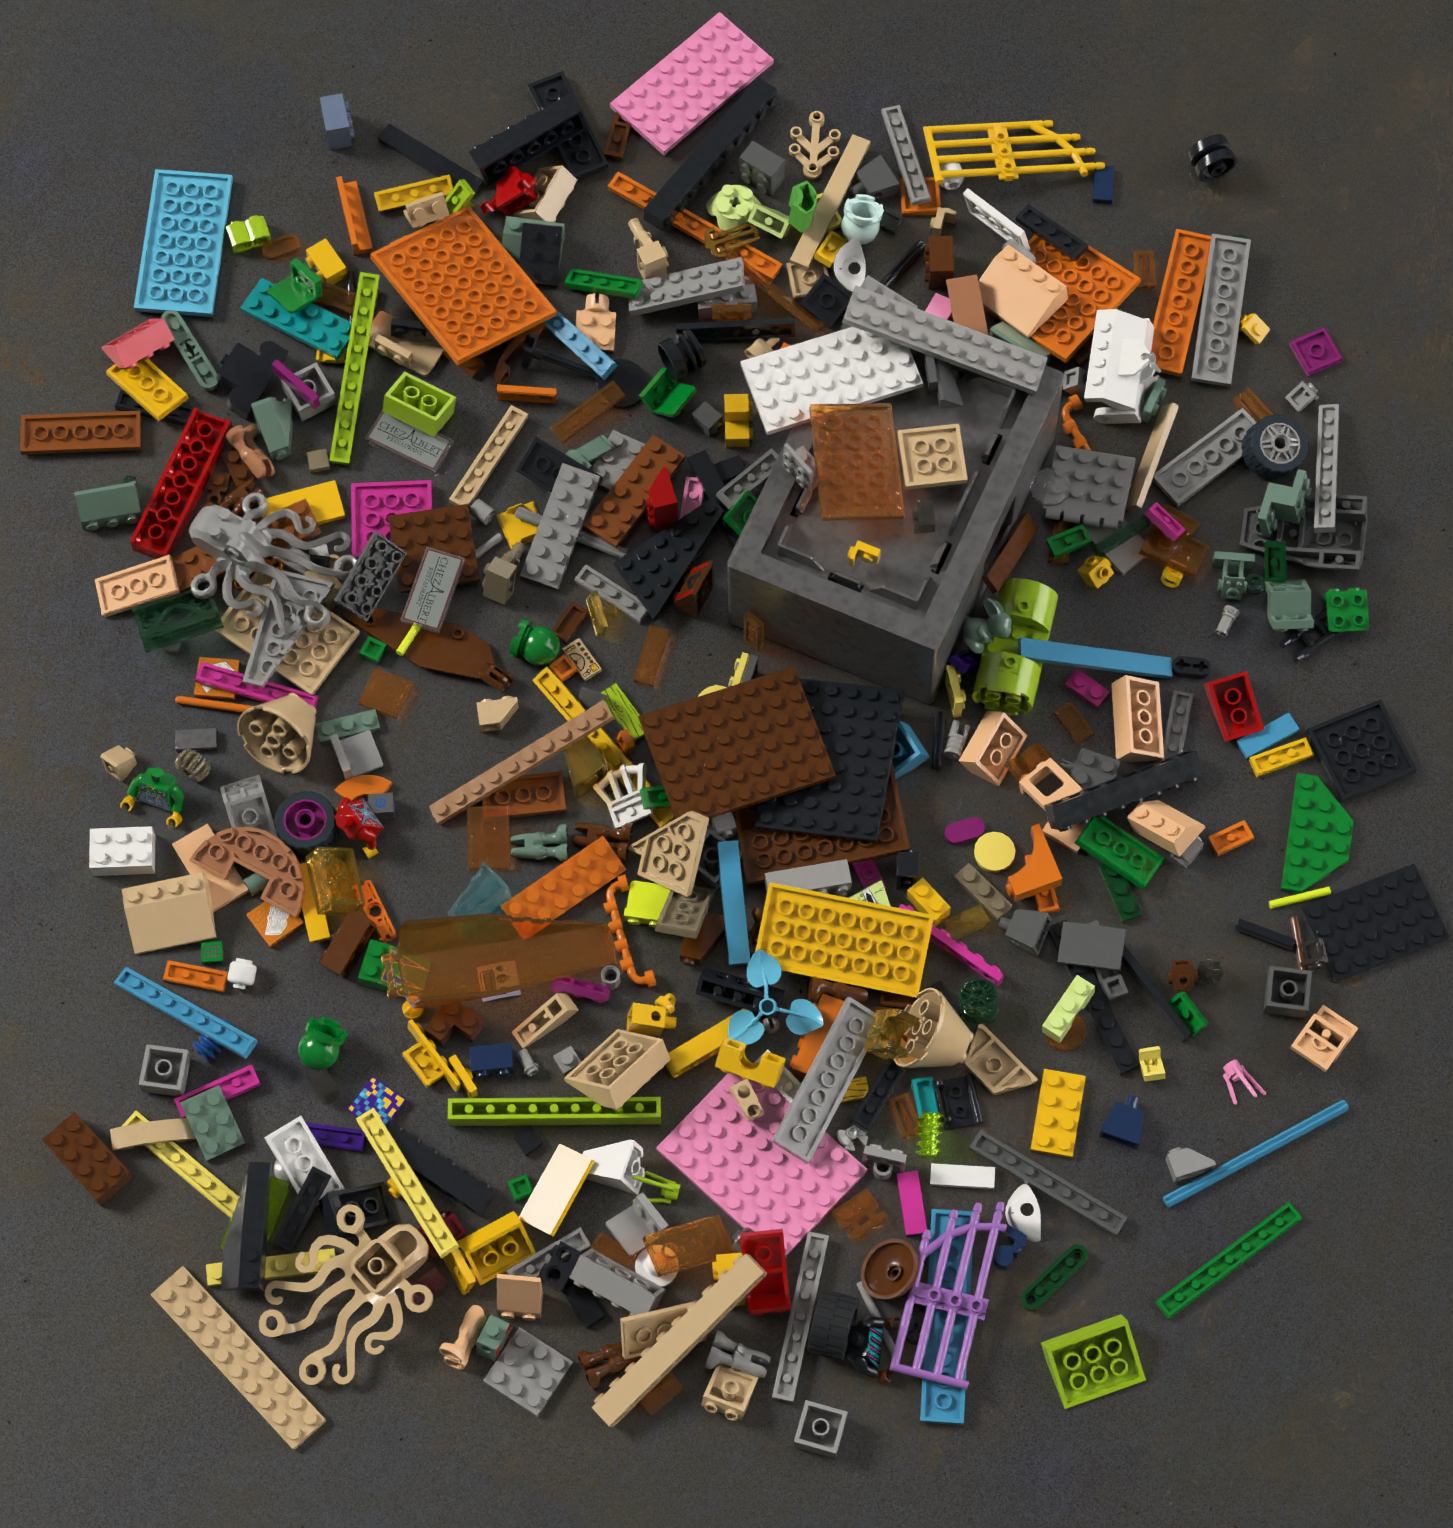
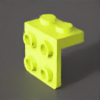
(645, 903)

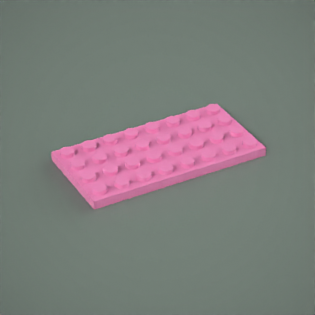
(691, 83)

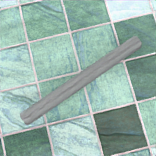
(584, 537)

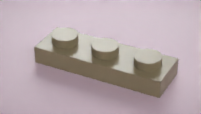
(983, 892)

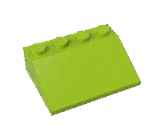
(1093, 1361)

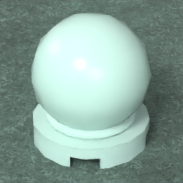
(861, 218)

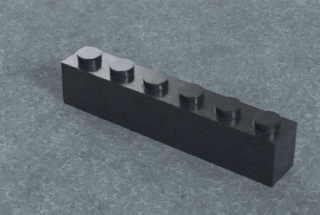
(442, 1173)

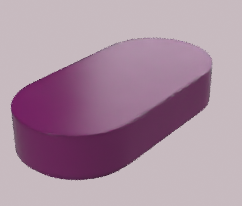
(964, 831)

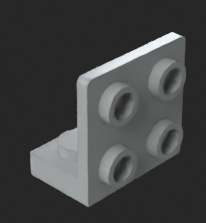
(802, 465)
(356, 754)
(635, 1223)

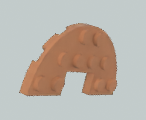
(263, 855)

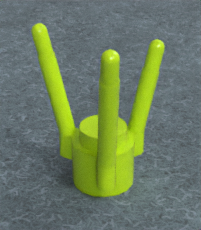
(669, 1188)

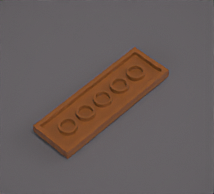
(80, 432)
(628, 496)

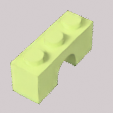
(1069, 1005)

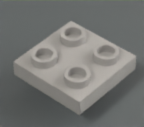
(876, 1156)

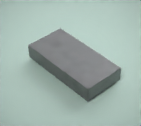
(196, 739)

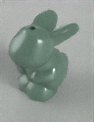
(981, 631)

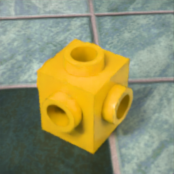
(1095, 571)

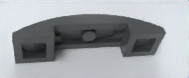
(1110, 980)

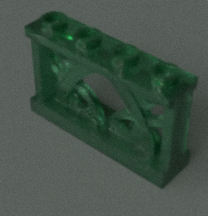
(165, 633)

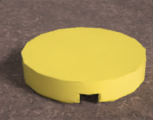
(994, 852)

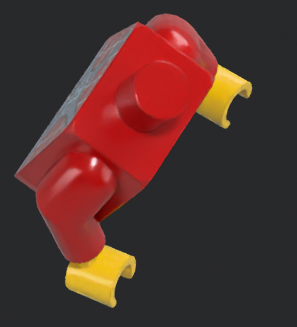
(359, 823)

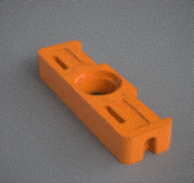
(384, 928)

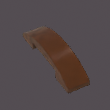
(502, 370)

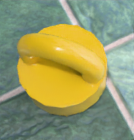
(1171, 575)
(663, 1001)
(411, 1013)

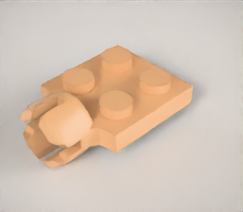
(598, 322)

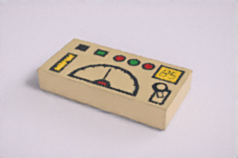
(582, 659)

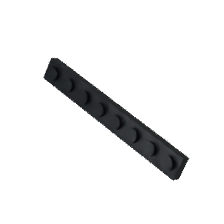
(1101, 1013)

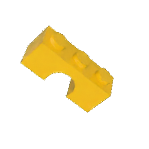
(733, 1060)

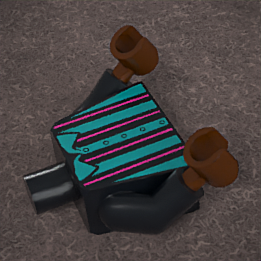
(866, 1345)

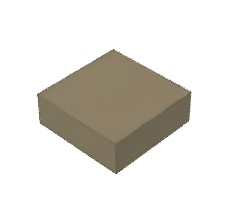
(318, 460)

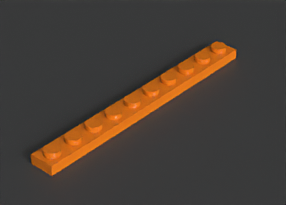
(693, 225)

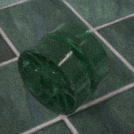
(979, 1001)

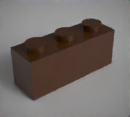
(347, 943)

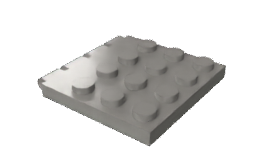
(1098, 486)

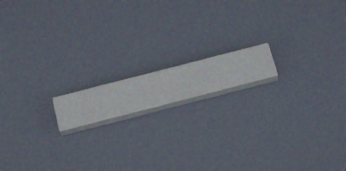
(906, 155)

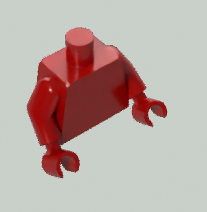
(512, 192)

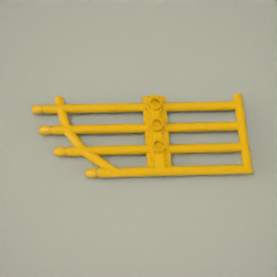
(1002, 150)

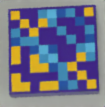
(377, 1096)

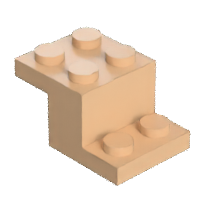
(1324, 1038)

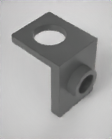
(590, 698)

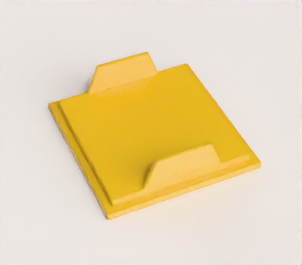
(516, 529)

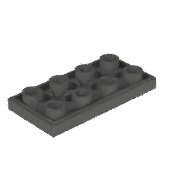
(370, 576)

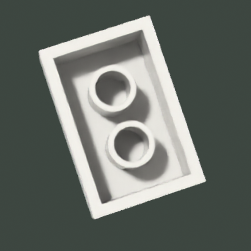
(122, 851)

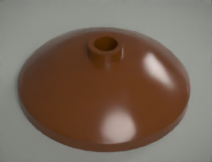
(883, 1264)

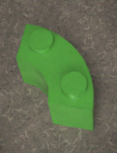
(802, 205)

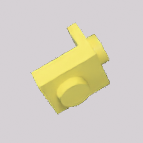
(1151, 1064)

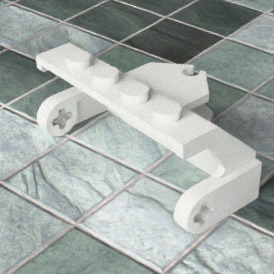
(1120, 366)

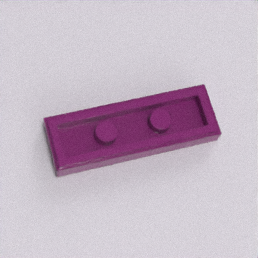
(296, 384)

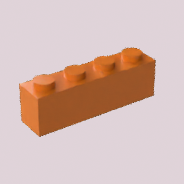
(811, 1043)

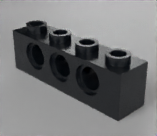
(735, 990)

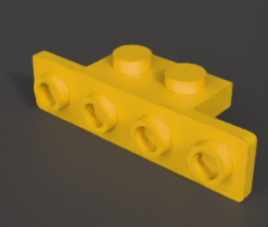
(426, 1061)

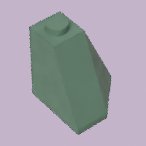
(275, 425)

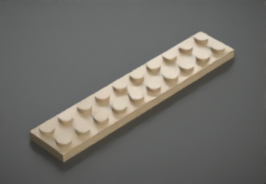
(238, 1358)

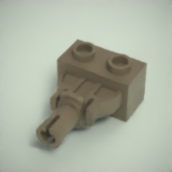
(501, 574)

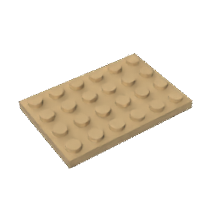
(312, 654)

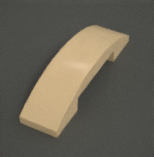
(151, 1133)

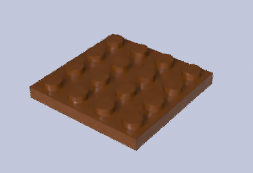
(438, 528)

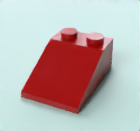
(1234, 706)

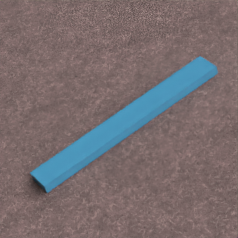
(1095, 658)
(186, 1012)

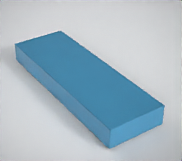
(1272, 734)

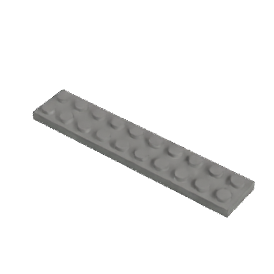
(944, 340)

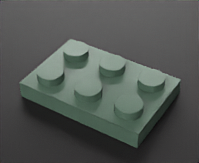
(212, 1123)

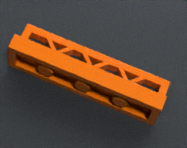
(354, 217)

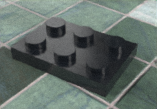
(541, 252)

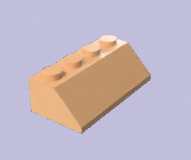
(1137, 720)

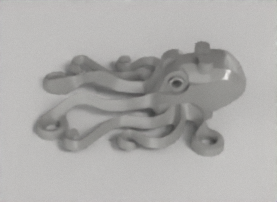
(241, 548)

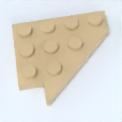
(673, 852)

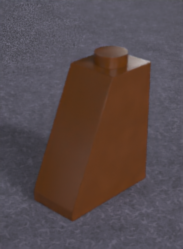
(711, 933)

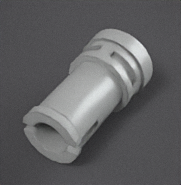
(1228, 617)

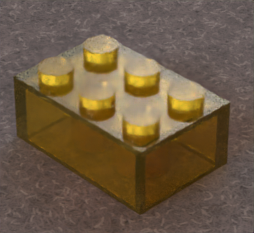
(334, 880)

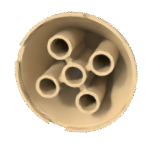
(279, 733)
(940, 1034)

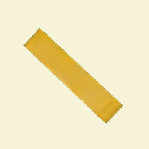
(698, 1049)

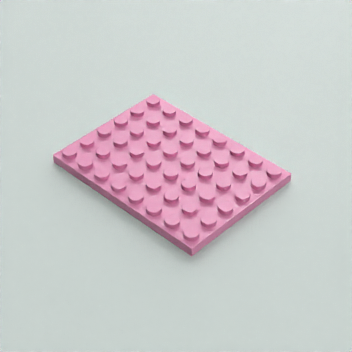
(749, 1173)

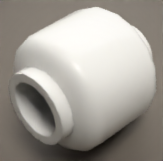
(951, 183)
(241, 973)

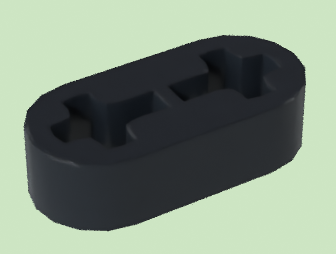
(1191, 667)
(919, 1323)

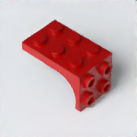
(769, 1252)

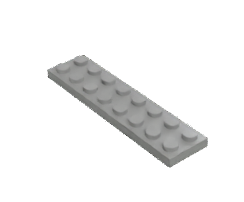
(1221, 310)
(825, 1082)

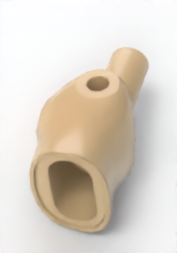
(761, 347)

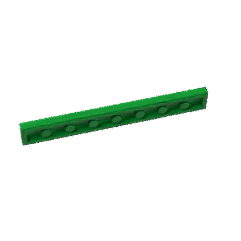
(1228, 1260)

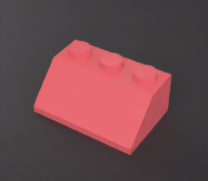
(139, 343)

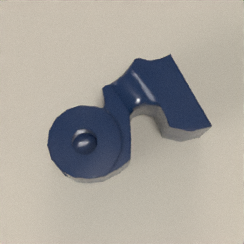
(1004, 1254)

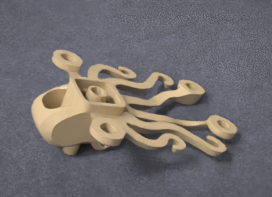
(374, 1272)

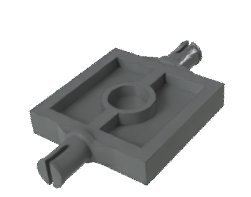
(1091, 768)

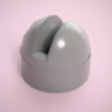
(767, 1025)

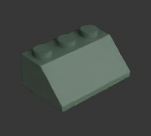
(513, 234)
(1011, 335)
(108, 506)

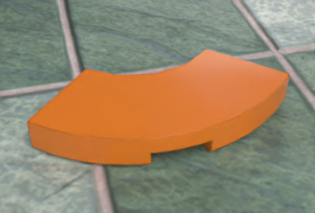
(363, 785)

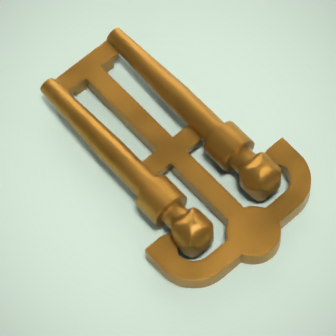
(721, 251)

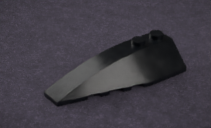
(247, 1236)

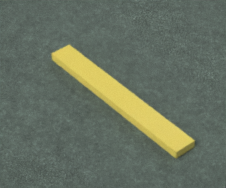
(191, 1171)
(407, 1183)

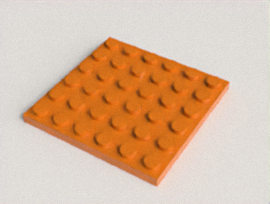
(1091, 284)

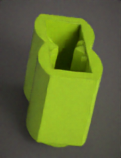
(248, 233)

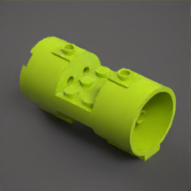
(1004, 678)

